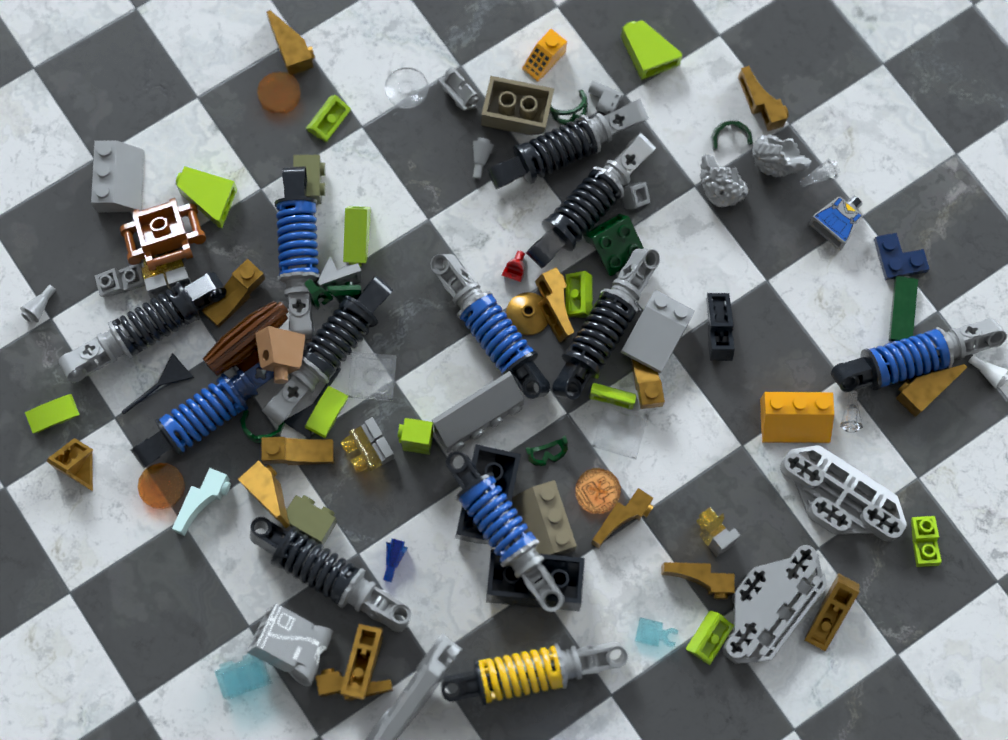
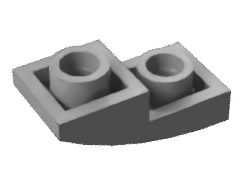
(120, 281)

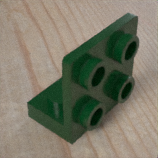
(614, 242)

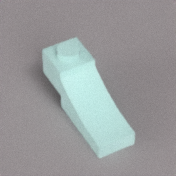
(213, 487)

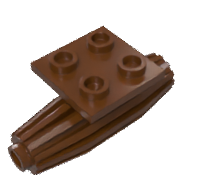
(239, 344)

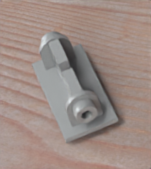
(464, 97)

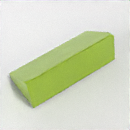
(328, 118)
(578, 294)
(612, 396)
(710, 637)

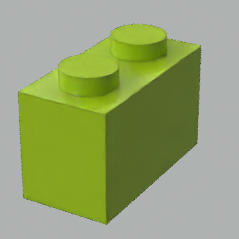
(416, 435)

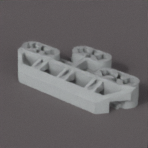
(840, 497)
(766, 605)
(418, 691)

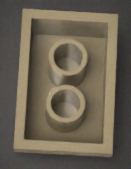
(516, 106)

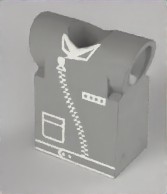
(290, 643)

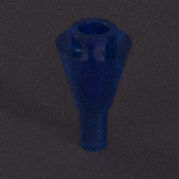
(394, 553)

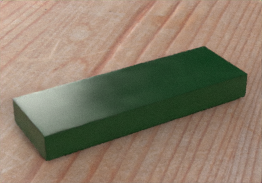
(903, 308)

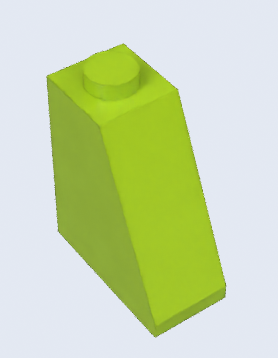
(649, 50)
(208, 192)
(356, 234)

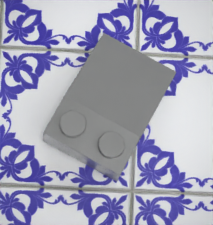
(657, 331)

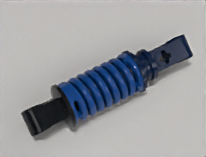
(197, 415)

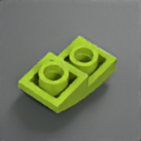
(326, 411)
(52, 413)
(925, 541)

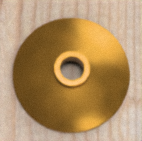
(526, 323)

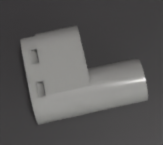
(608, 97)

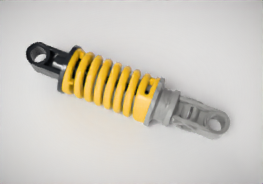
(517, 672)

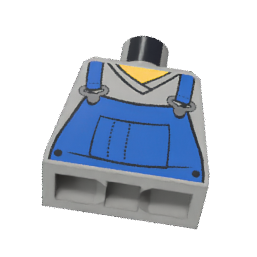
(838, 220)

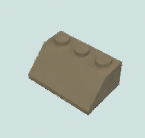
(545, 518)

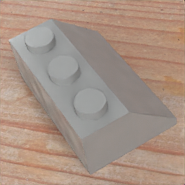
(117, 177)

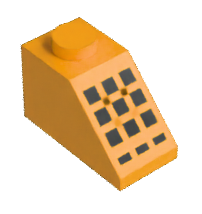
(545, 55)

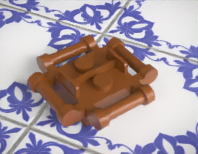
(161, 231)

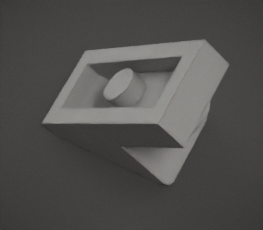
(333, 277)

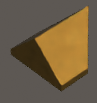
(75, 462)

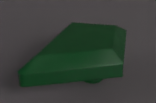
(347, 289)

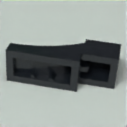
(720, 327)

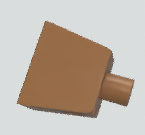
(280, 351)

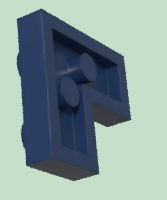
(895, 262)

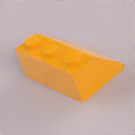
(797, 417)

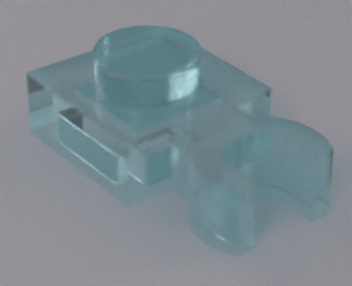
(651, 632)

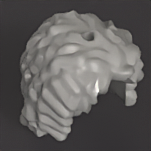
(778, 156)
(721, 184)

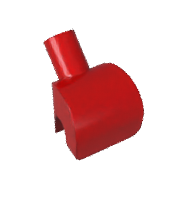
(515, 267)

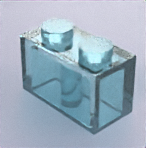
(242, 676)

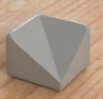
(635, 195)

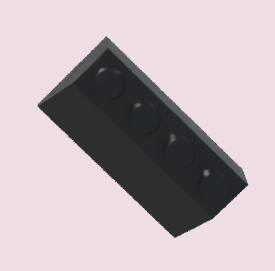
(505, 469)
(507, 589)

